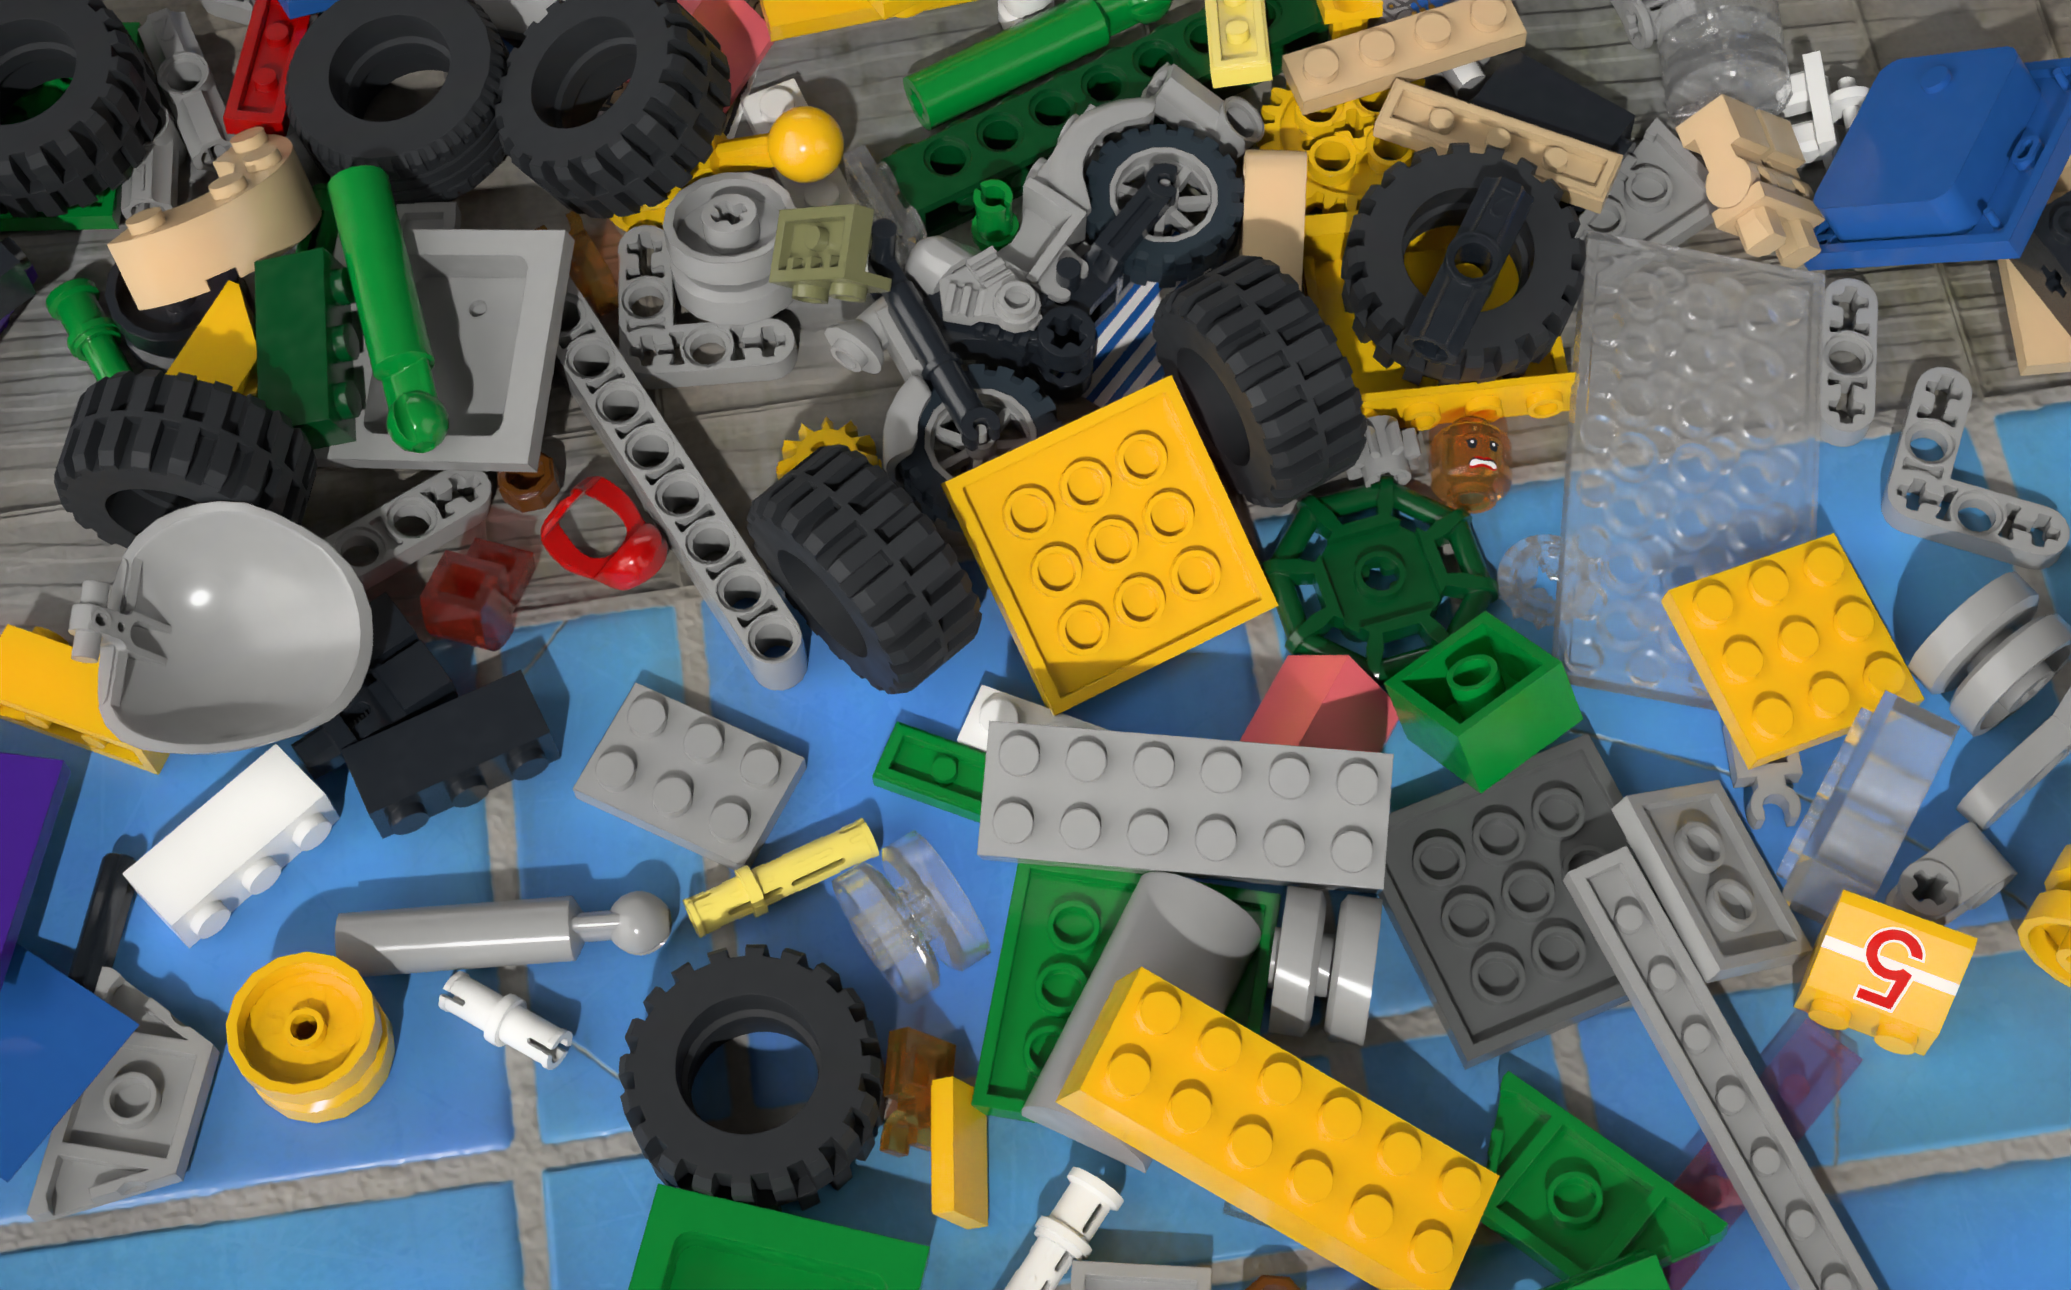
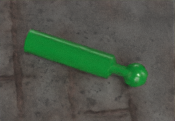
(1021, 55)
(388, 306)

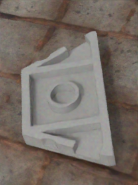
(135, 1117)

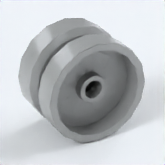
(724, 245)
(1993, 653)
(1324, 965)

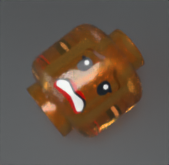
(1471, 464)

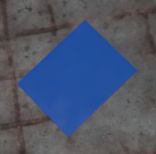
(50, 1051)

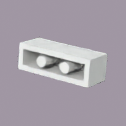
(233, 846)

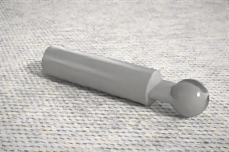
(495, 933)

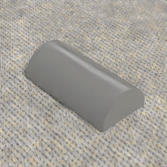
(1176, 933)

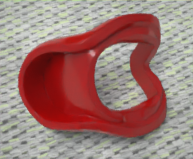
(634, 561)

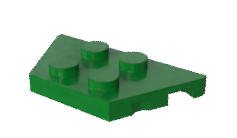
(1578, 1196)

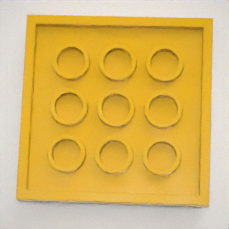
(1109, 545)

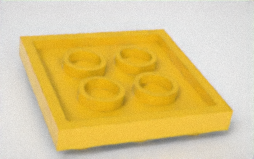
(1788, 648)

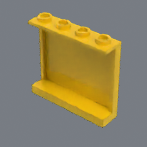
(1538, 393)

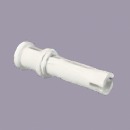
(1066, 1232)

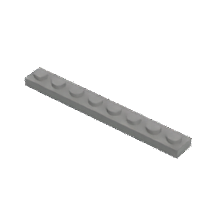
(1715, 1077)

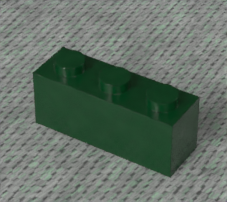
(308, 344)

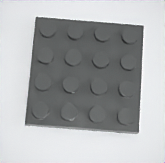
(1486, 902)

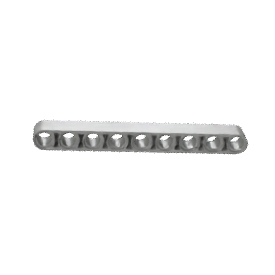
(674, 485)

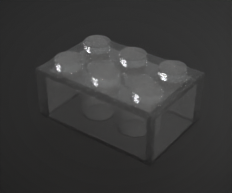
(1864, 805)

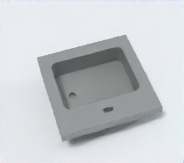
(494, 336)

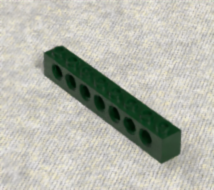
(1023, 119)

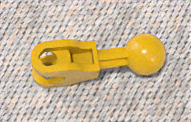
(801, 145)

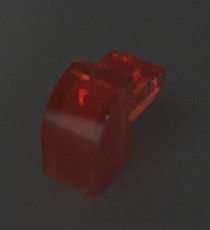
(476, 593)

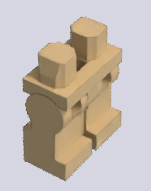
(1755, 179)

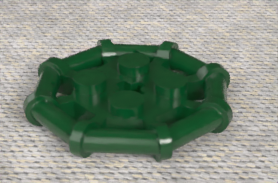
(1379, 543)

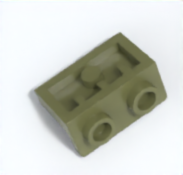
(825, 254)

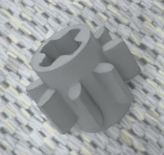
(1387, 452)

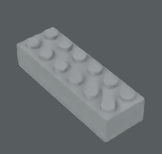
(1186, 807)

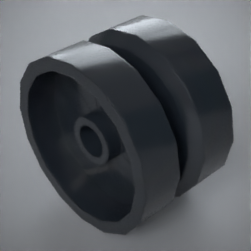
(162, 332)

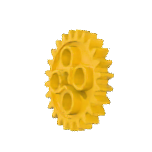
(1339, 142)

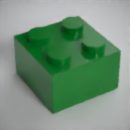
(1484, 701)

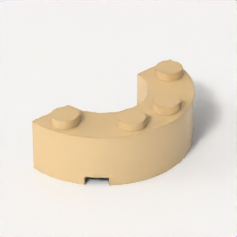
(250, 215)

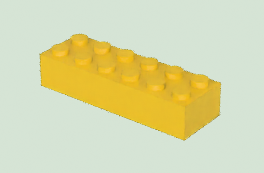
(1277, 1137)

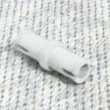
(505, 1020)

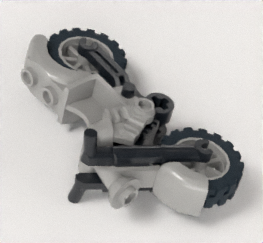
(1039, 295)

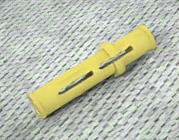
(770, 882)

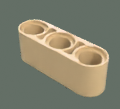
(1275, 208)

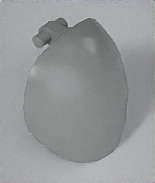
(224, 632)

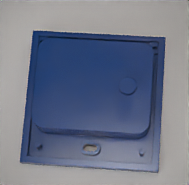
(1946, 161)

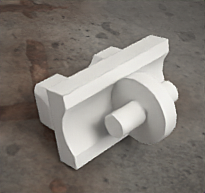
(1813, 93)

